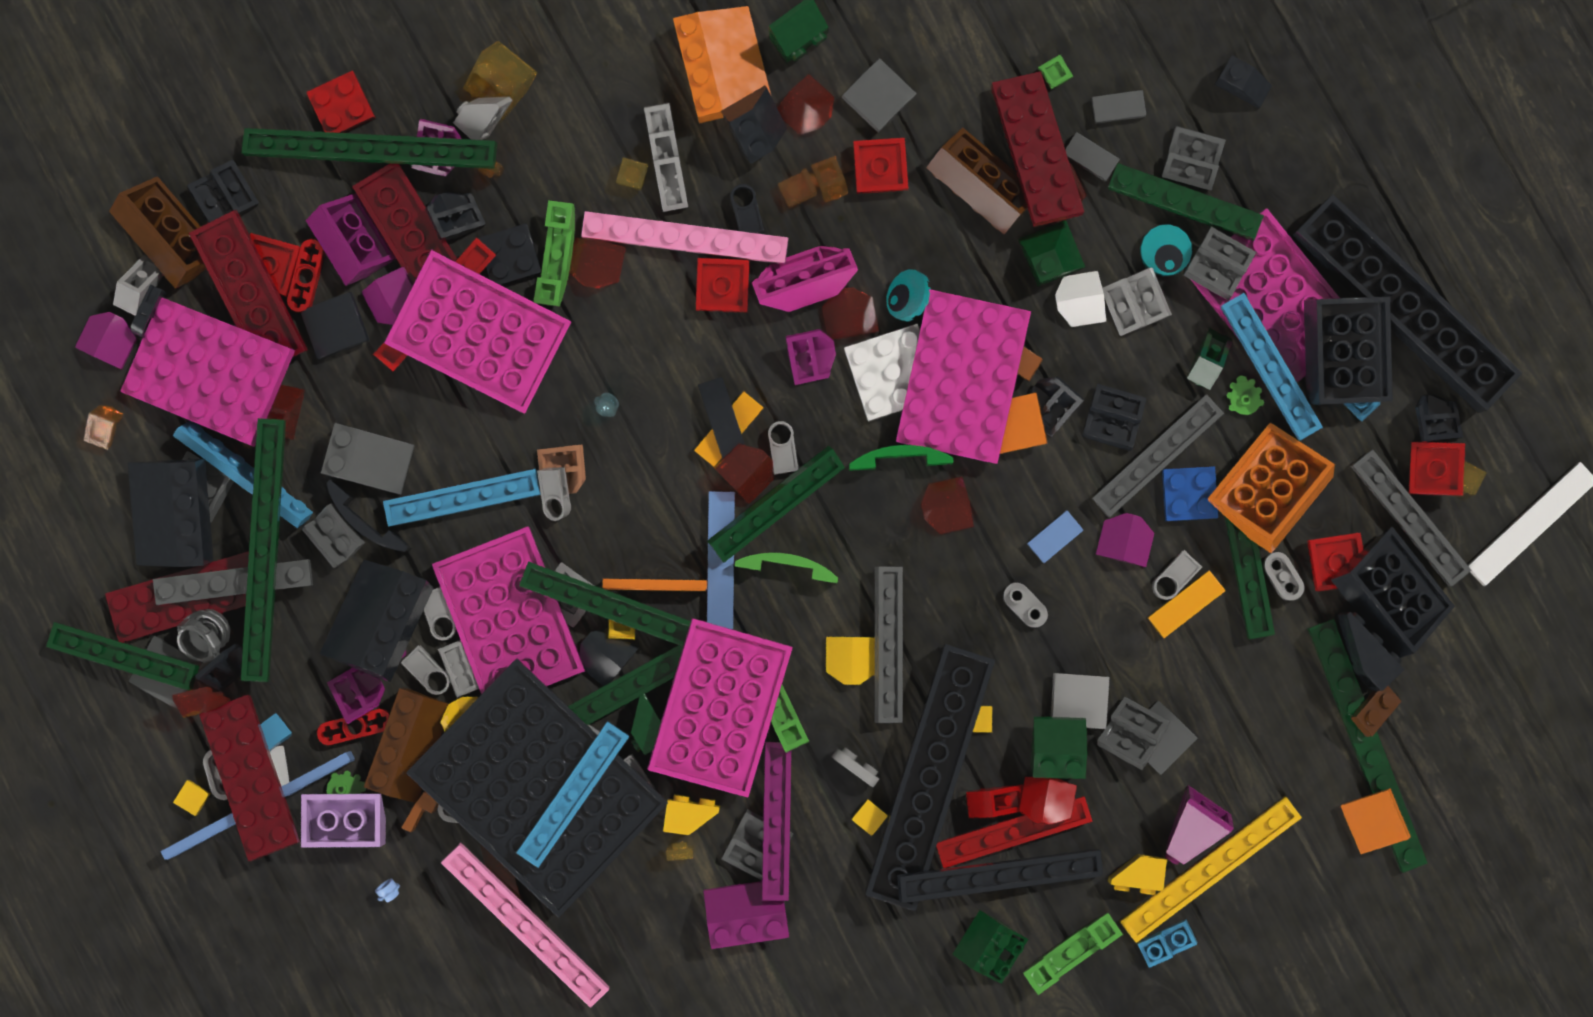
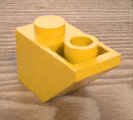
(688, 816)
(1140, 872)

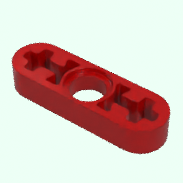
(316, 259)
(337, 738)

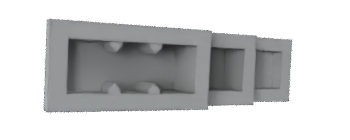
(666, 157)

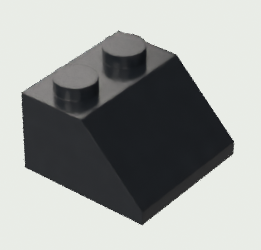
(755, 124)

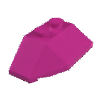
(805, 278)

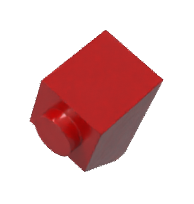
(994, 801)

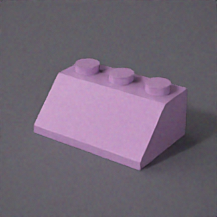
(342, 820)

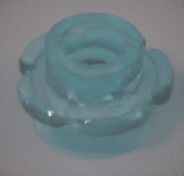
(606, 404)

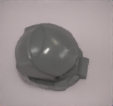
(203, 634)

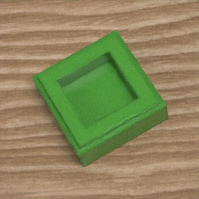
(1055, 72)

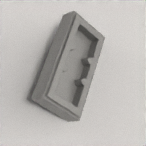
(458, 668)

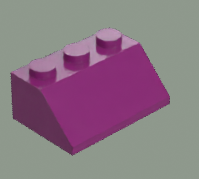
(350, 238)
(741, 917)

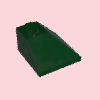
(1051, 253)

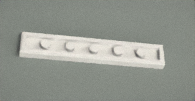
(1531, 524)

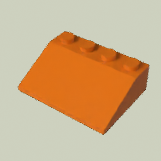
(720, 58)
(1272, 487)

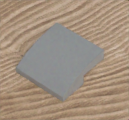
(1136, 301)
(1081, 698)

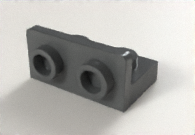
(333, 536)

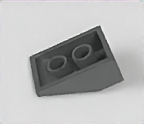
(367, 458)

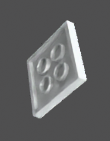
(883, 370)

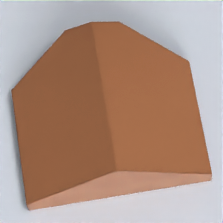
(569, 457)

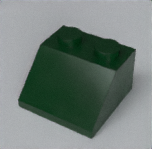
(798, 30)
(1059, 747)

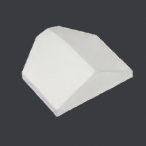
(1081, 299)

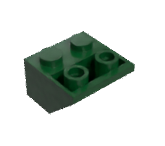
(990, 947)

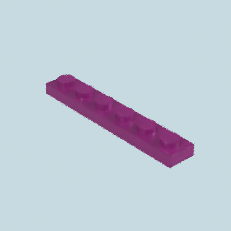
(776, 823)

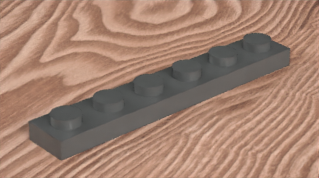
(1157, 456)
(1411, 518)
(226, 583)
(888, 644)

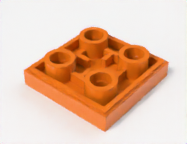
(1023, 424)
(1375, 821)

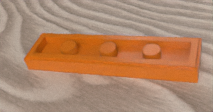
(655, 585)

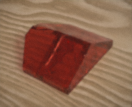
(807, 106)
(596, 262)
(849, 314)
(747, 471)
(947, 506)
(198, 701)

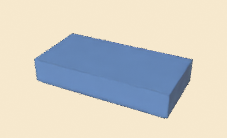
(1055, 536)

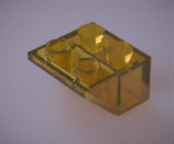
(500, 74)

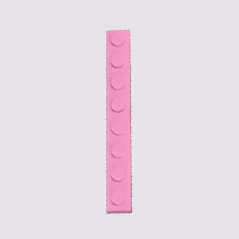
(685, 237)
(525, 924)

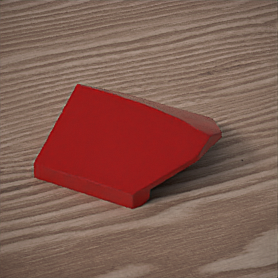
(1047, 800)

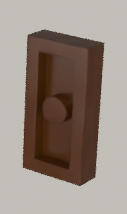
(1375, 711)

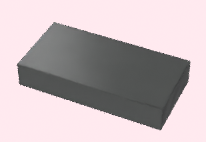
(1118, 106)
(1091, 157)

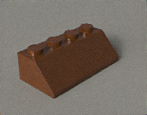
(980, 180)
(160, 229)
(406, 738)

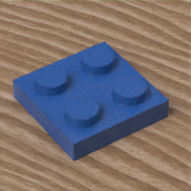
(1188, 492)

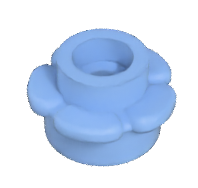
(387, 890)

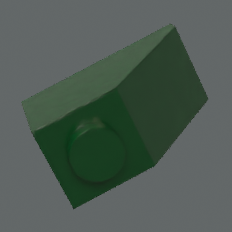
(1209, 359)
(645, 726)

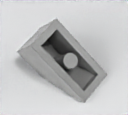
(481, 116)
(134, 284)

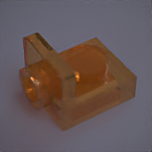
(830, 179)
(799, 188)
(102, 426)

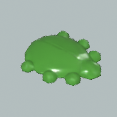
(1244, 396)
(345, 784)

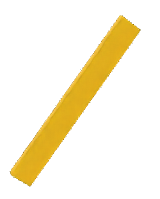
(1210, 869)

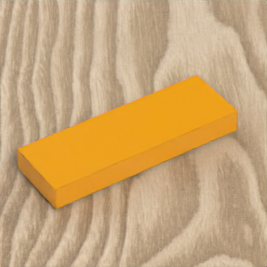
(745, 410)
(1186, 604)

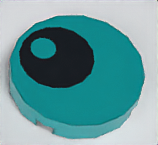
(1166, 250)
(908, 295)

